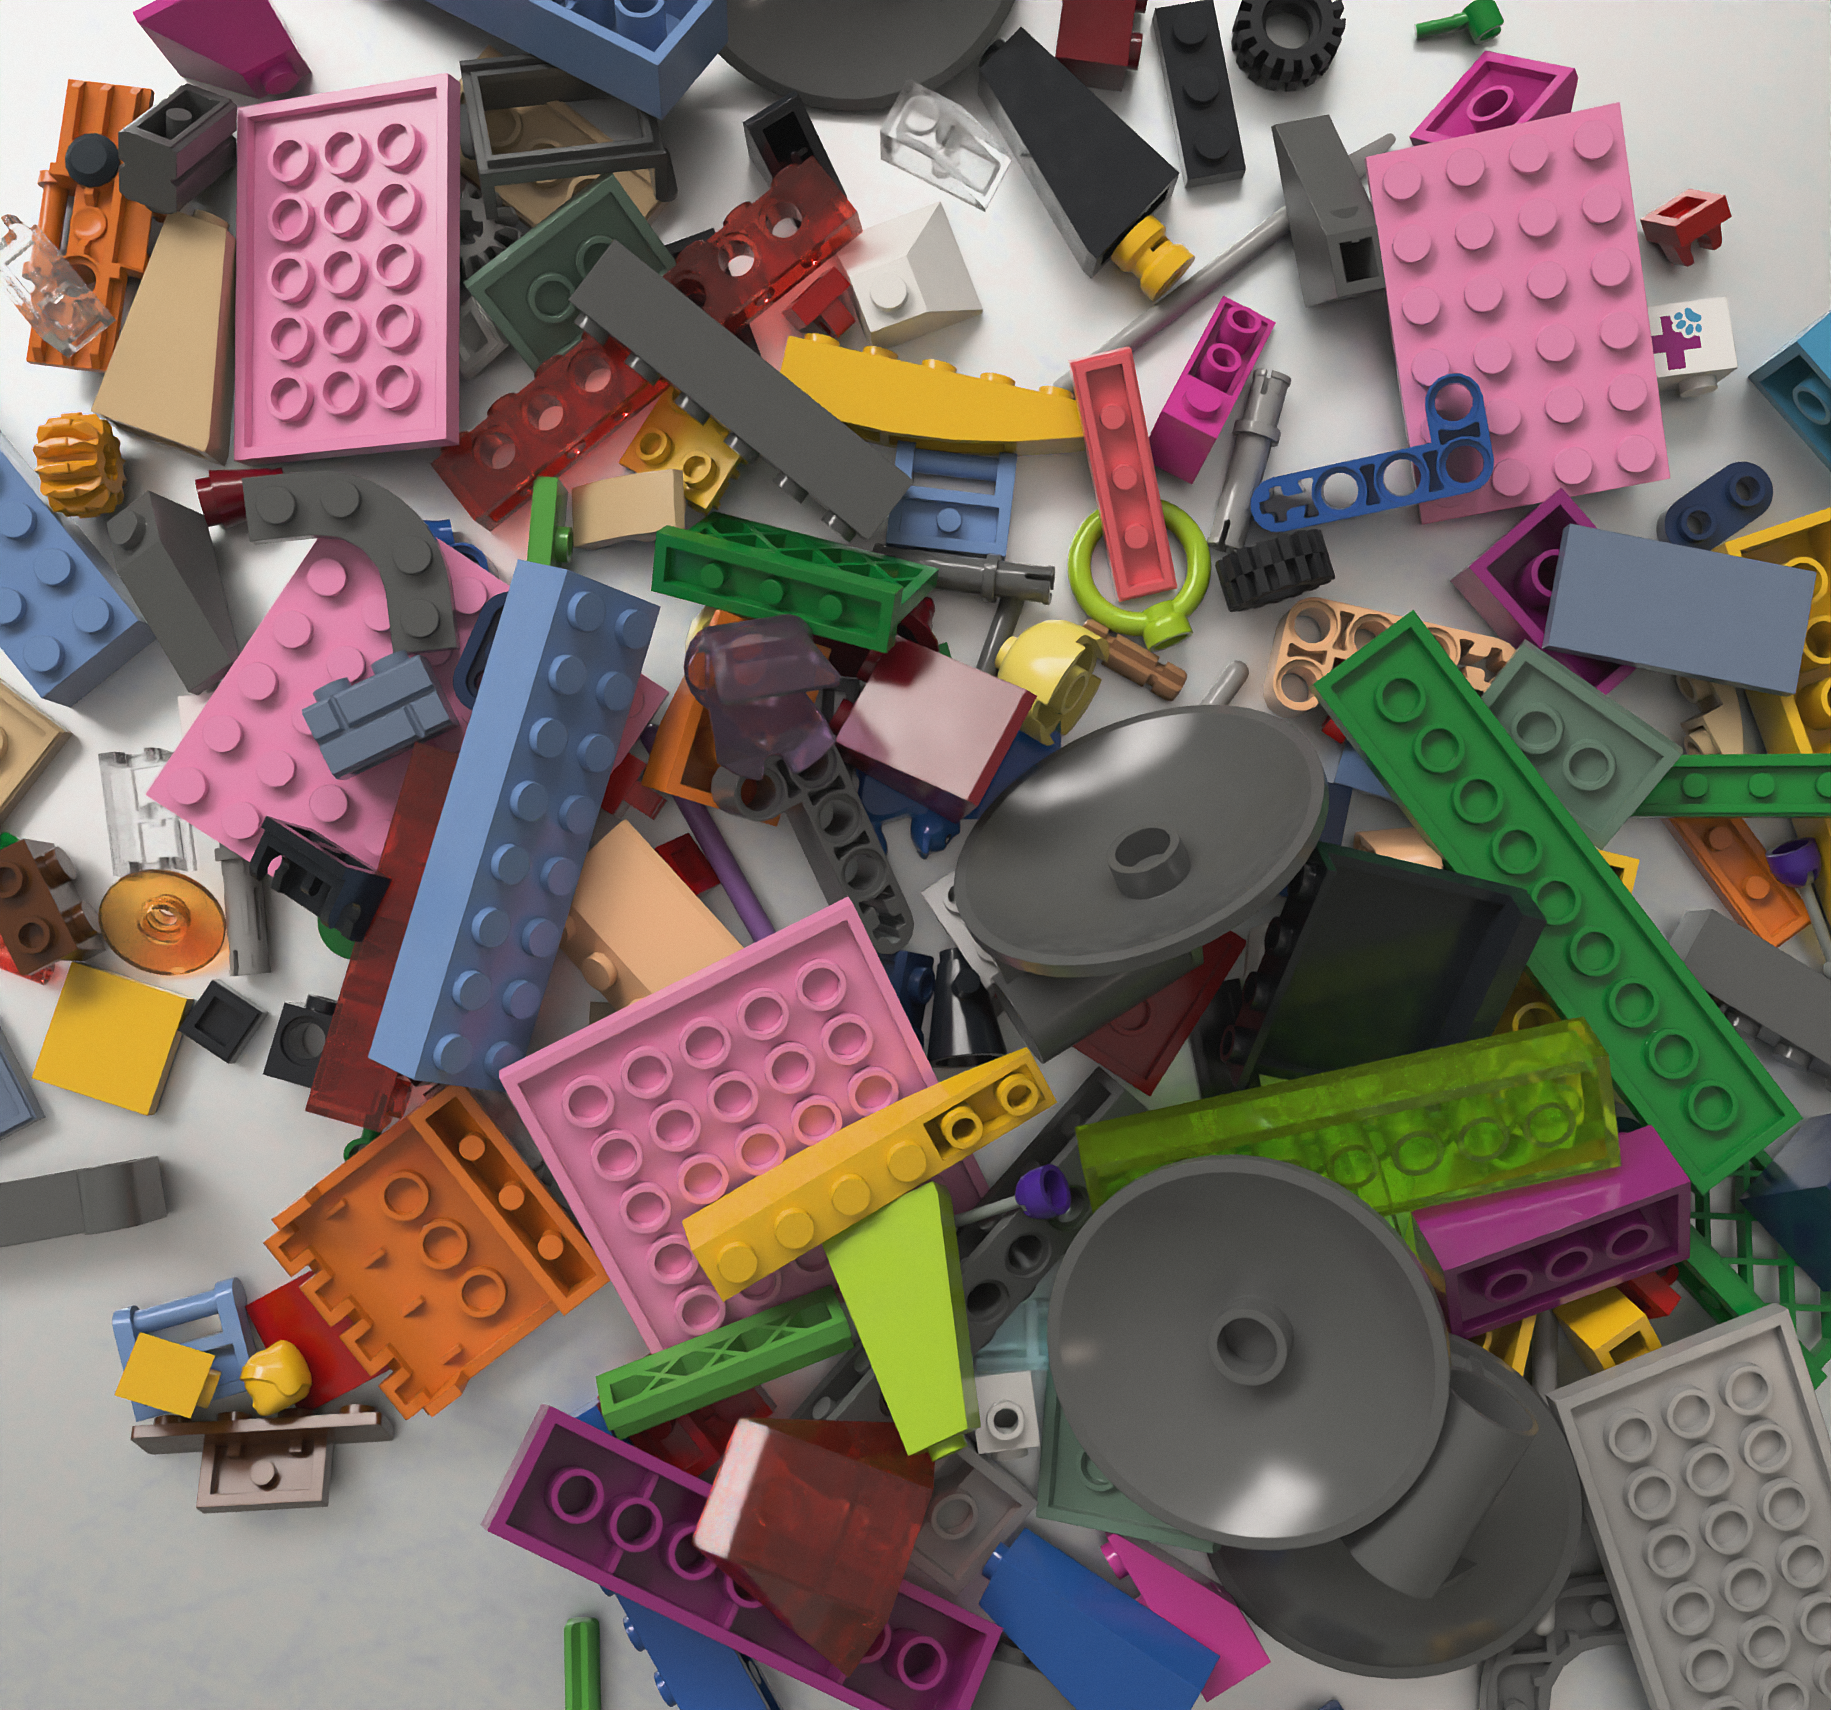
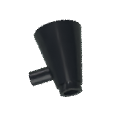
(963, 1017)

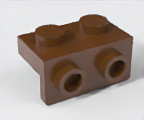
(42, 910)

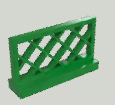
(778, 572)
(1730, 1294)

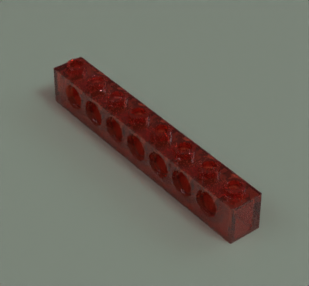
(591, 417)

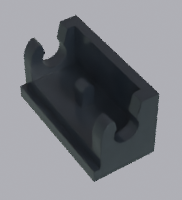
(320, 876)

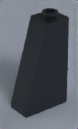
(1073, 149)

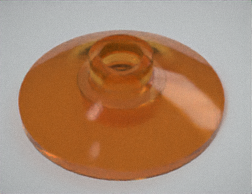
(157, 941)

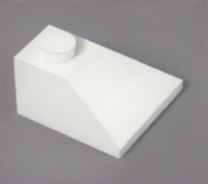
(908, 277)

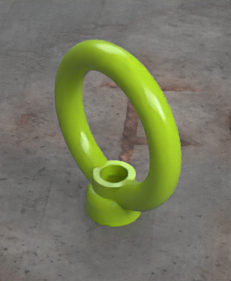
(1164, 622)

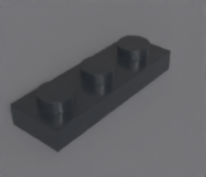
(1198, 93)

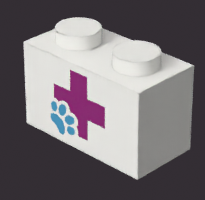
(1692, 345)

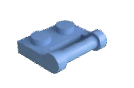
(953, 519)
(230, 1347)

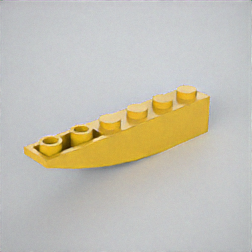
(931, 402)
(861, 1170)

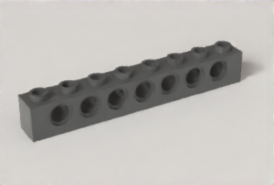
(987, 1258)

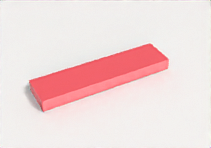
(1123, 473)

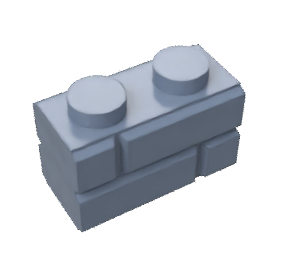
(380, 715)

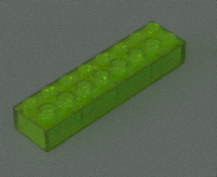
(1398, 1127)

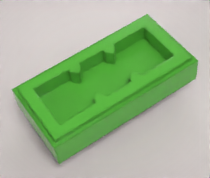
(549, 538)

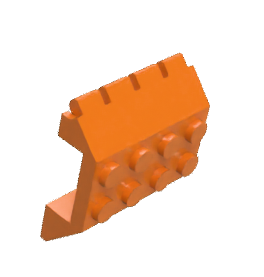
(435, 1250)

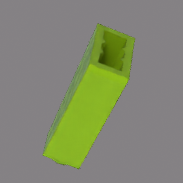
(911, 1316)

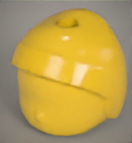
(276, 1378)

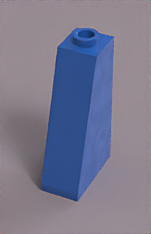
(1089, 1634)

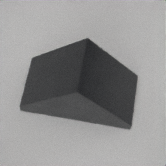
(785, 136)

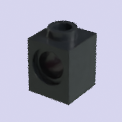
(287, 1054)

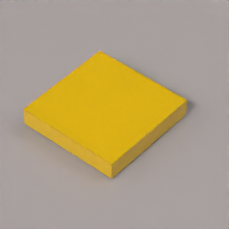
(112, 1038)

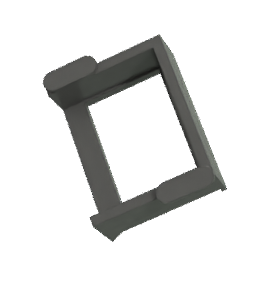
(530, 82)

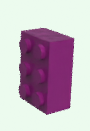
(1515, 583)

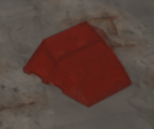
(818, 1525)

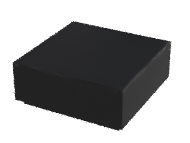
(223, 1021)

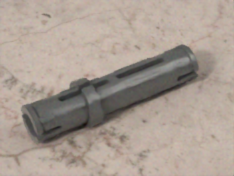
(983, 576)

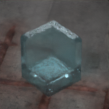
(1019, 1341)

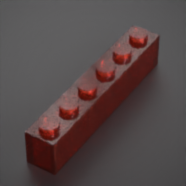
(346, 1080)

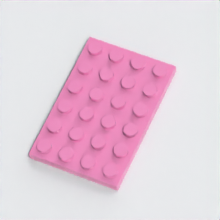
(348, 272)
(1527, 275)

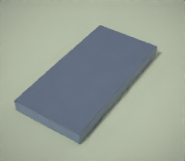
(1679, 610)

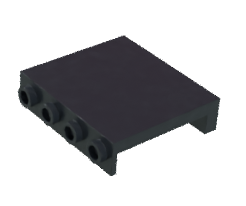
(1378, 965)

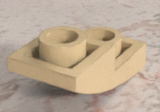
(627, 508)
(1718, 724)

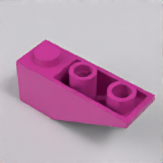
(1208, 389)
(1192, 1605)

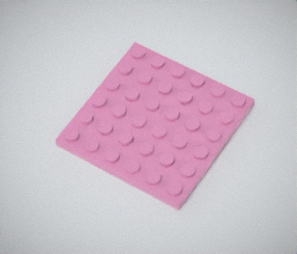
(251, 744)
(709, 1092)

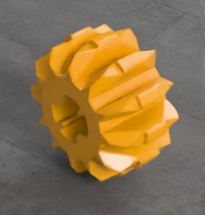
(80, 465)

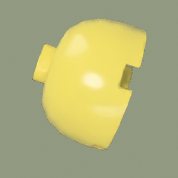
(1057, 666)

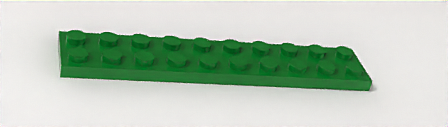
(1599, 952)

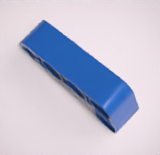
(1370, 470)

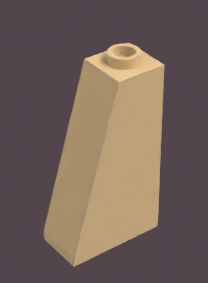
(177, 347)

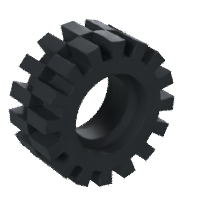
(1285, 63)
(1274, 570)

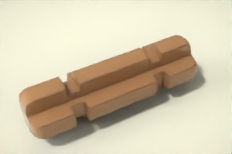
(1140, 664)

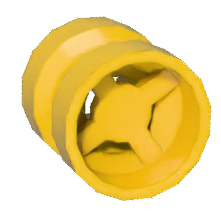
(1152, 257)

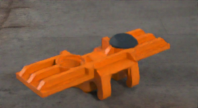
(106, 229)

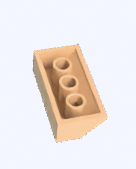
(638, 922)

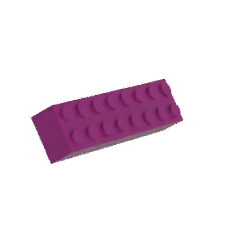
(631, 1530)

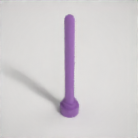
(720, 858)

